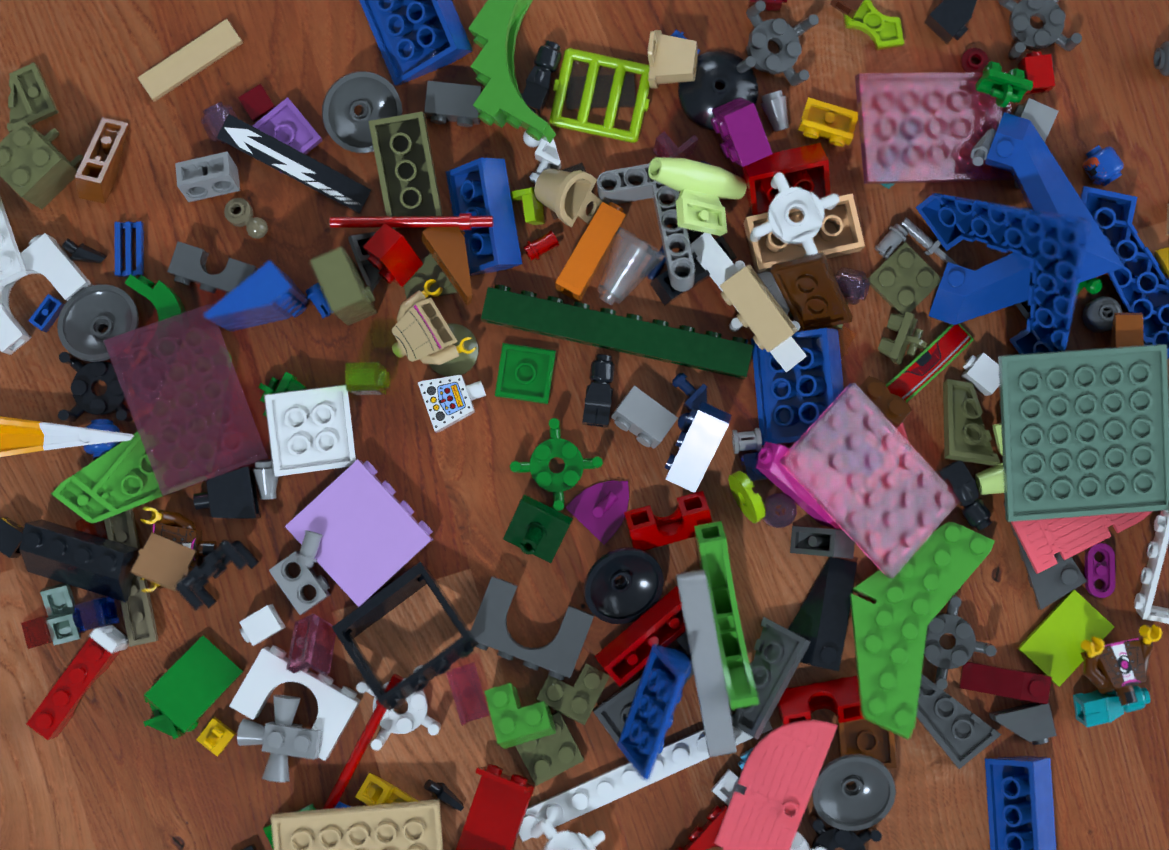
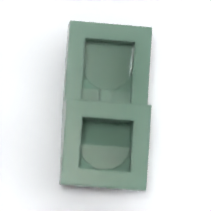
(60, 608)

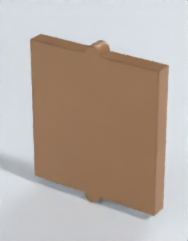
(163, 561)

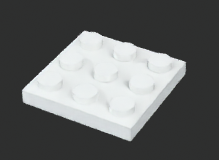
(310, 430)

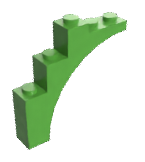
(501, 100)
(734, 658)

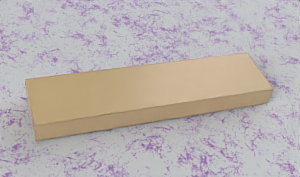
(190, 60)

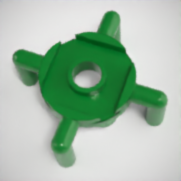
(556, 448)

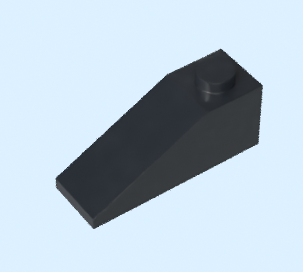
(951, 18)

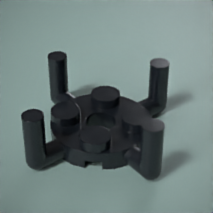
(84, 394)
(215, 564)
(836, 838)

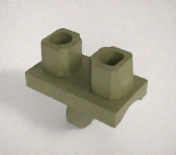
(905, 327)

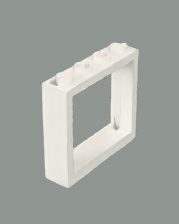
(1151, 573)

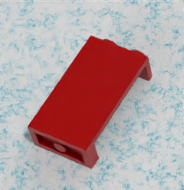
(496, 811)

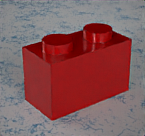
(392, 255)

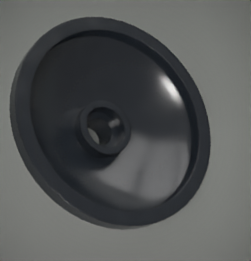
(701, 96)
(632, 594)

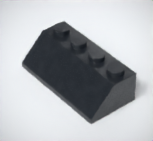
(78, 558)

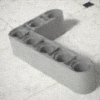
(666, 215)

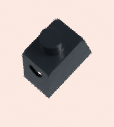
(230, 495)

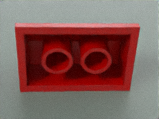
(802, 167)

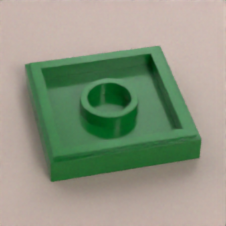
(525, 373)

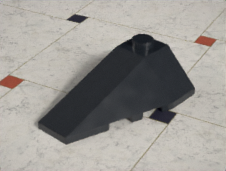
(826, 614)

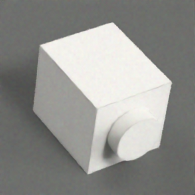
(982, 372)
(261, 625)

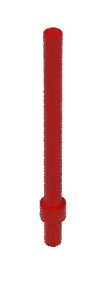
(464, 221)
(359, 749)

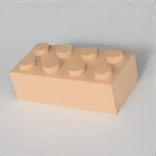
(837, 236)

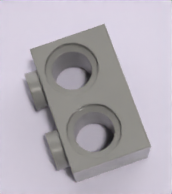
(207, 176)
(294, 587)

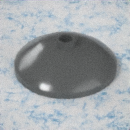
(361, 88)
(91, 312)
(858, 804)

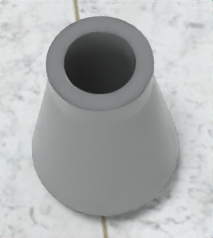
(775, 108)
(265, 479)

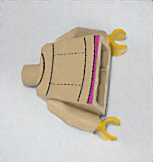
(424, 332)

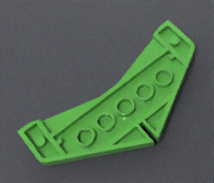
(111, 483)
(894, 629)

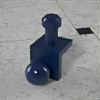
(694, 401)

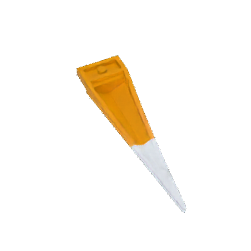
(28, 436)

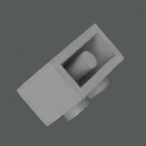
(643, 418)

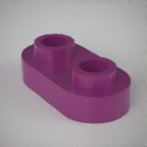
(1100, 570)

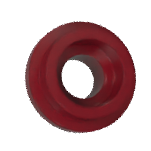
(966, 62)

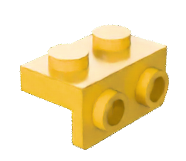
(828, 122)

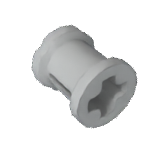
(746, 440)

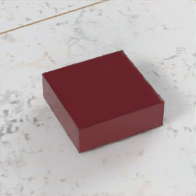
(256, 102)

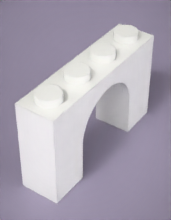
(45, 258)
(334, 704)

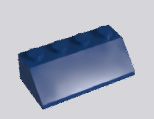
(484, 191)
(1020, 803)

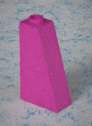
(771, 467)

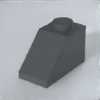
(821, 542)
(1028, 721)

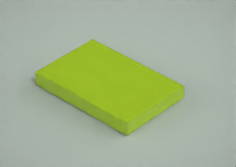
(1057, 640)

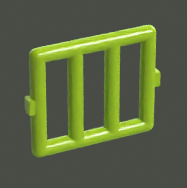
(581, 124)

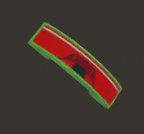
(930, 362)

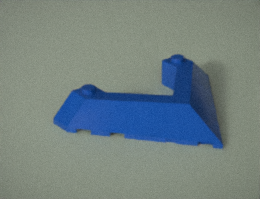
(1045, 188)
(1048, 240)
(1141, 282)

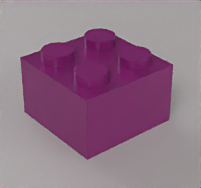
(741, 132)

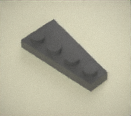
(1054, 581)
(772, 669)
(616, 708)
(952, 725)

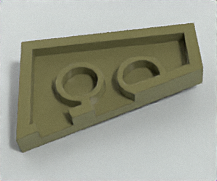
(963, 427)

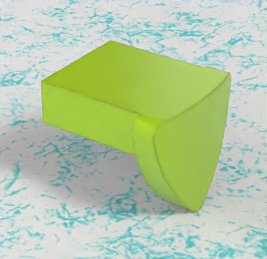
(532, 207)

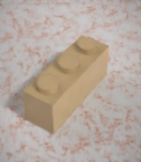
(757, 309)

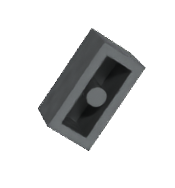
(452, 103)

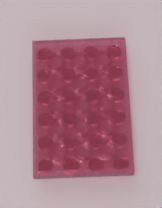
(924, 127)
(185, 399)
(870, 480)

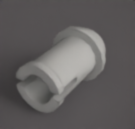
(891, 240)
(309, 548)

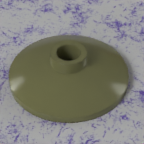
(465, 361)

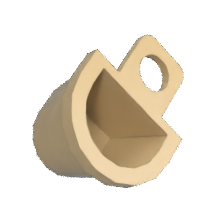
(671, 59)
(567, 194)

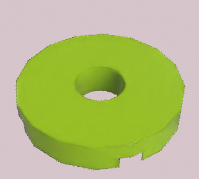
(749, 502)

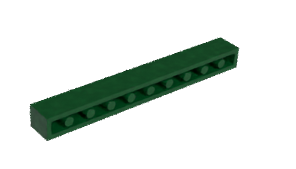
(616, 332)

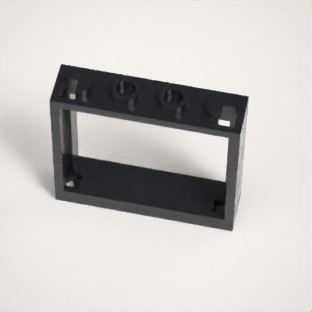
(378, 607)

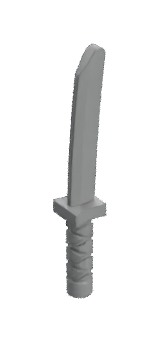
(925, 241)

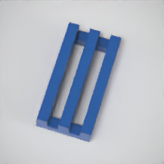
(118, 229)

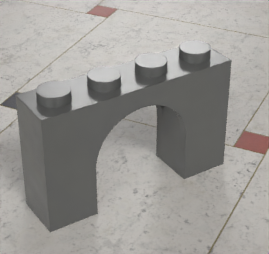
(557, 656)

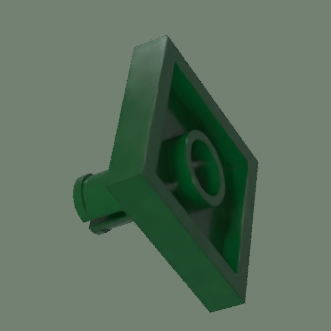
(537, 529)

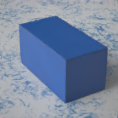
(47, 313)

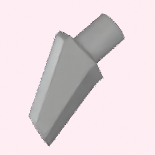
(981, 149)

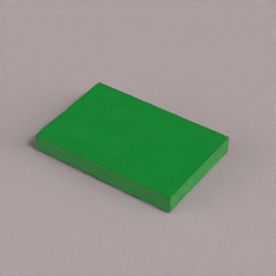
(193, 684)

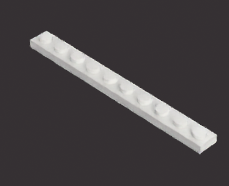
(620, 782)

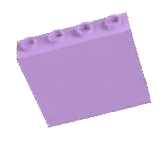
(363, 531)

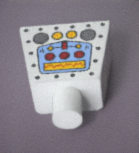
(449, 399)

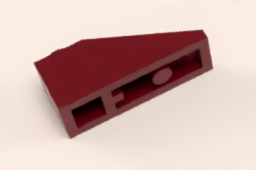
(1006, 682)

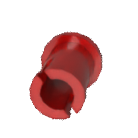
(540, 246)

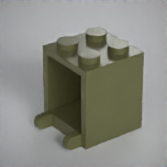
(35, 165)

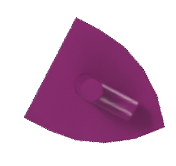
(601, 508)

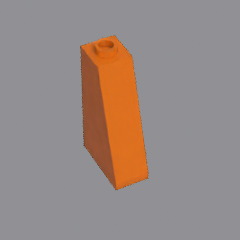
(590, 251)

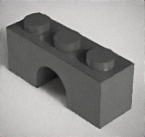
(190, 266)

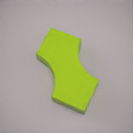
(882, 29)

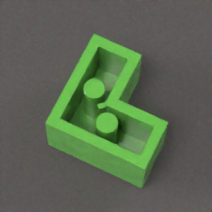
(517, 724)

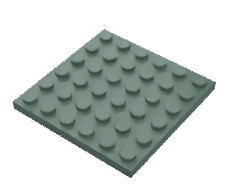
(1085, 432)

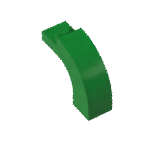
(162, 296)

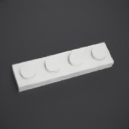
(10, 259)

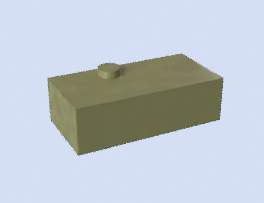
(405, 166)
(344, 286)

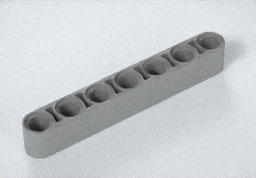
(706, 663)

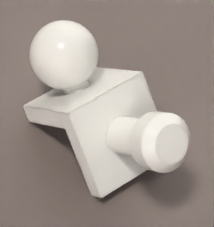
(545, 153)

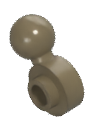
(255, 227)

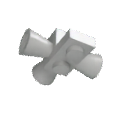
(280, 738)

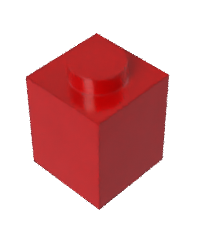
(1039, 70)

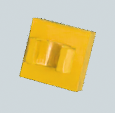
(216, 736)

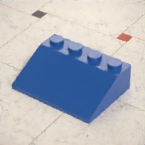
(416, 35)
(259, 300)
(795, 399)
(654, 707)

